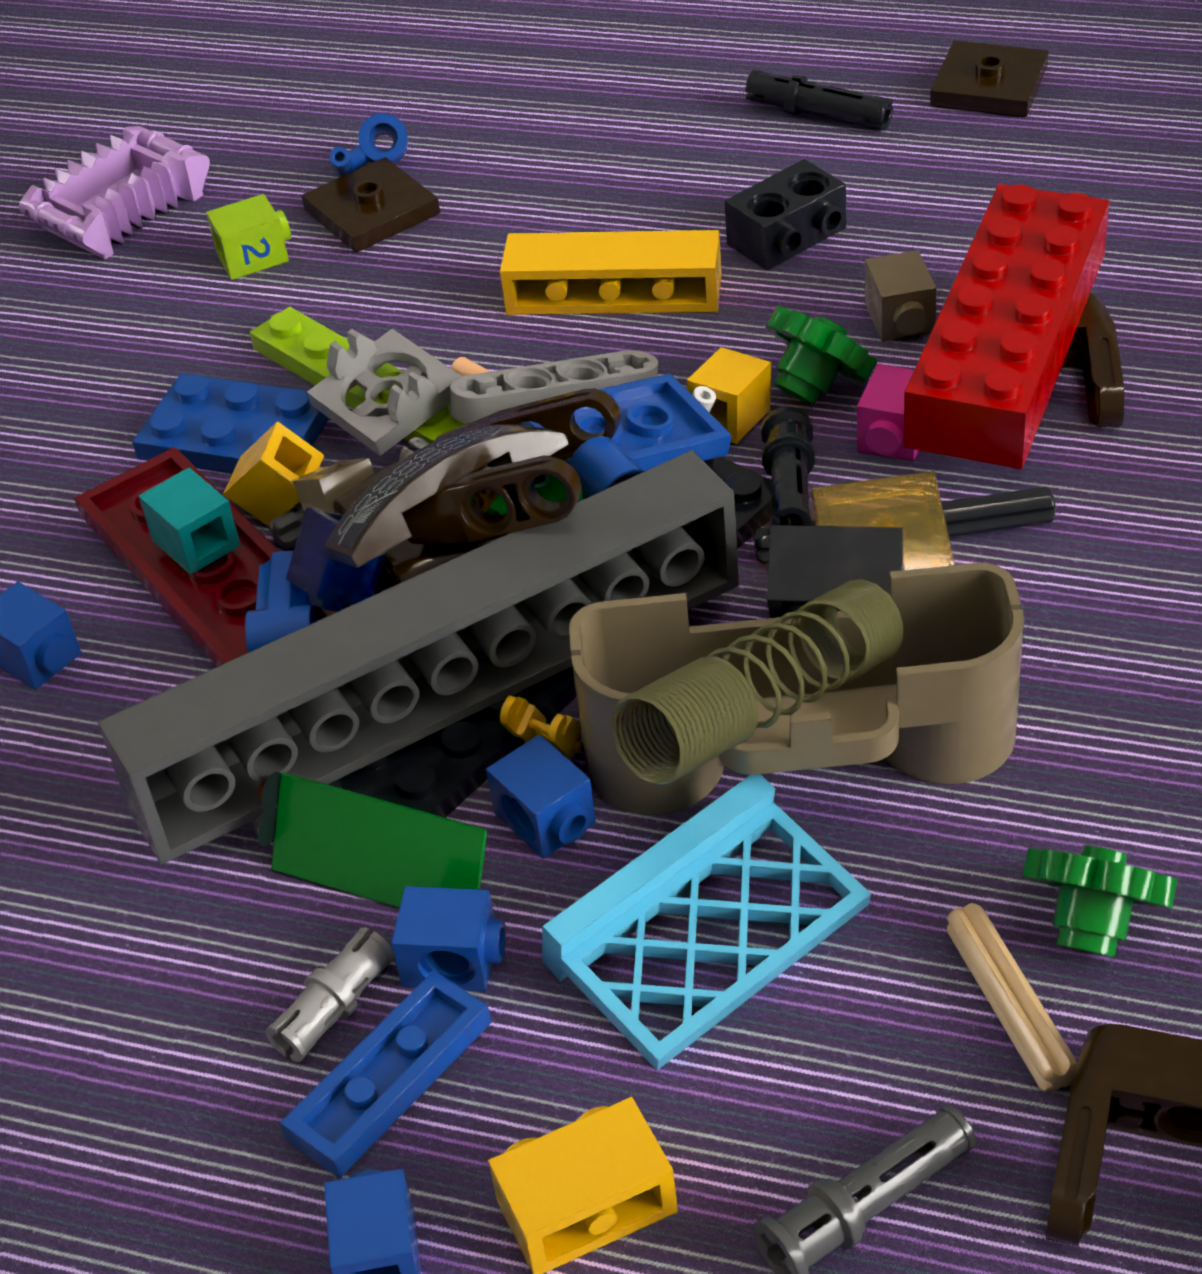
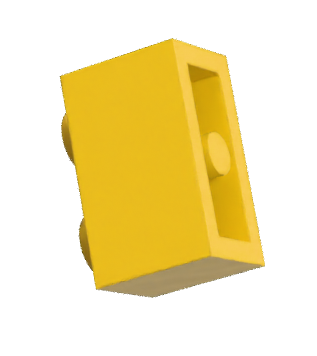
(583, 1185)

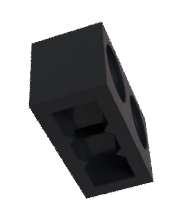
(785, 214)

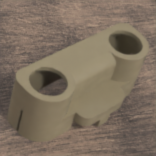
(932, 710)

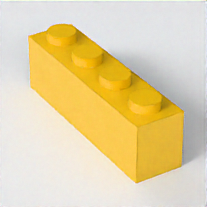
(611, 272)

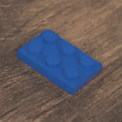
(222, 418)
(657, 422)

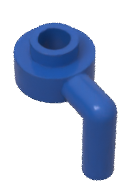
(373, 127)

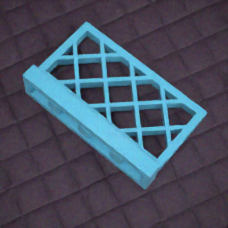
(655, 885)

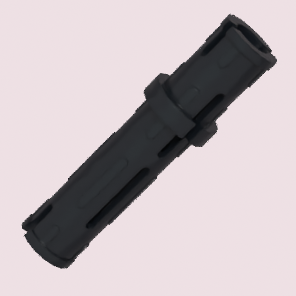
(800, 95)

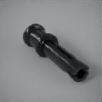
(788, 460)

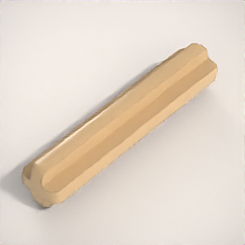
(1012, 998)

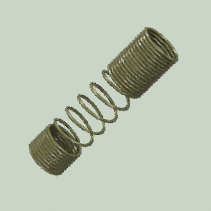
(712, 706)

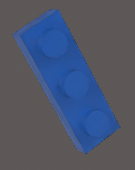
(385, 1073)

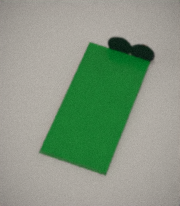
(364, 841)

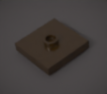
(989, 78)
(371, 204)

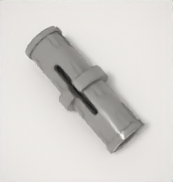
(330, 994)

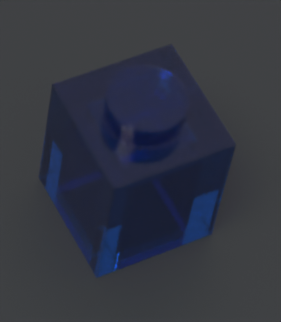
(326, 580)

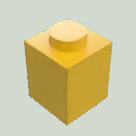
(740, 388)
(266, 471)

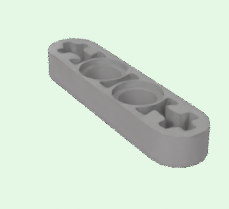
(493, 391)

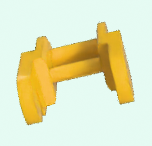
(527, 722)

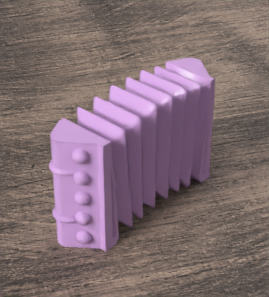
(116, 188)

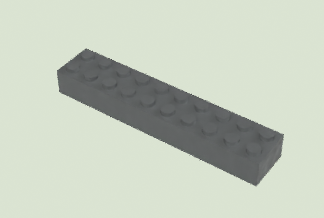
(414, 655)

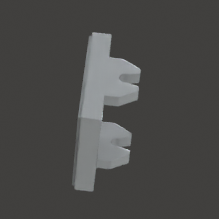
(412, 397)

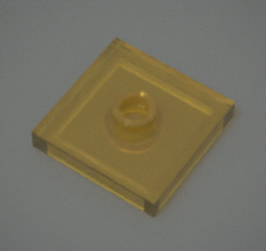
(895, 501)

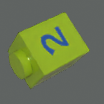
(249, 236)

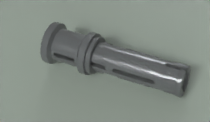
(831, 1202)

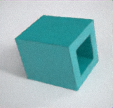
(189, 520)

